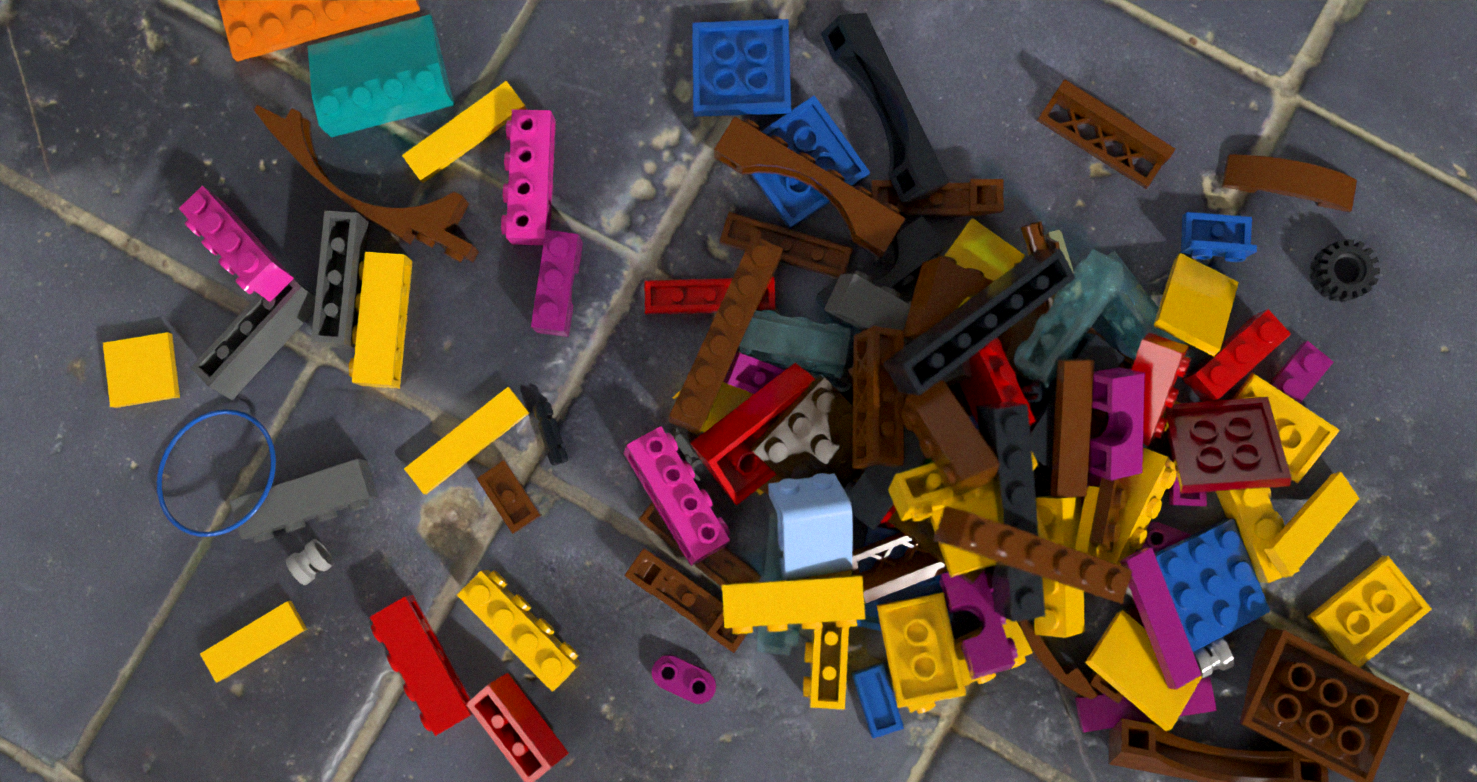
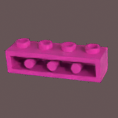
(530, 176)
(236, 244)
(676, 495)

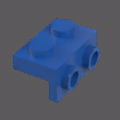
(1217, 235)

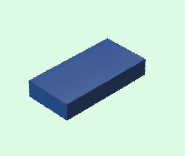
(877, 700)

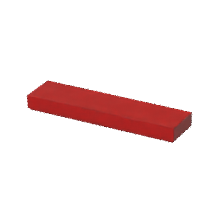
(694, 296)

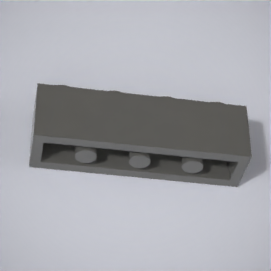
(338, 279)
(866, 304)
(254, 339)
(305, 499)

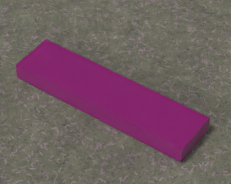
(1161, 619)
(1105, 713)

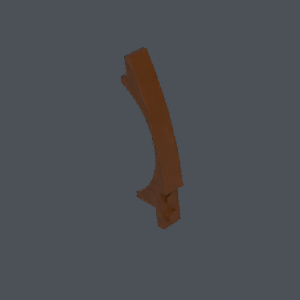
(431, 222)

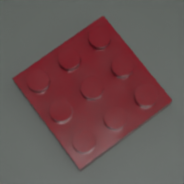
(1226, 445)

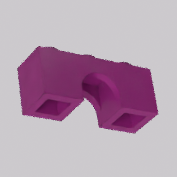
(555, 281)
(1120, 447)
(991, 649)

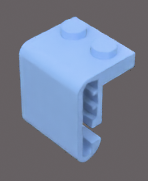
(812, 526)

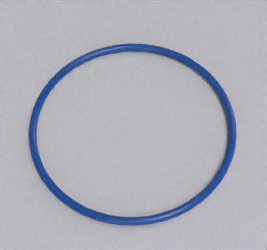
(258, 504)

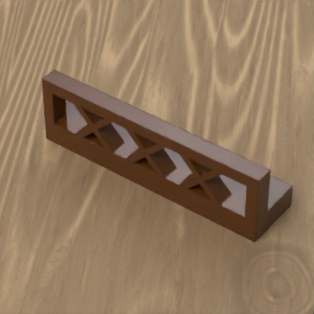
(1113, 125)
(878, 398)
(895, 573)

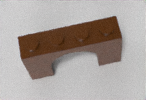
(943, 288)

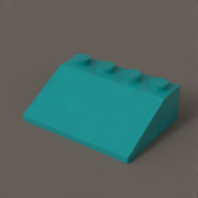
(378, 76)

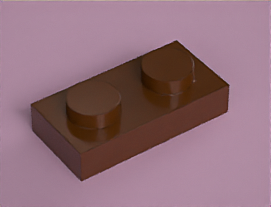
(509, 497)
(1105, 523)

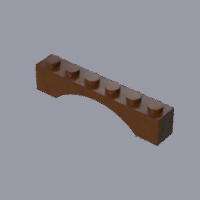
(753, 152)
(725, 335)
(1032, 554)
(1157, 751)

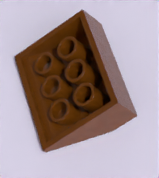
(1321, 705)

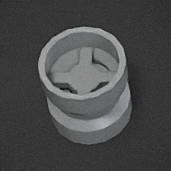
(309, 562)
(1213, 657)

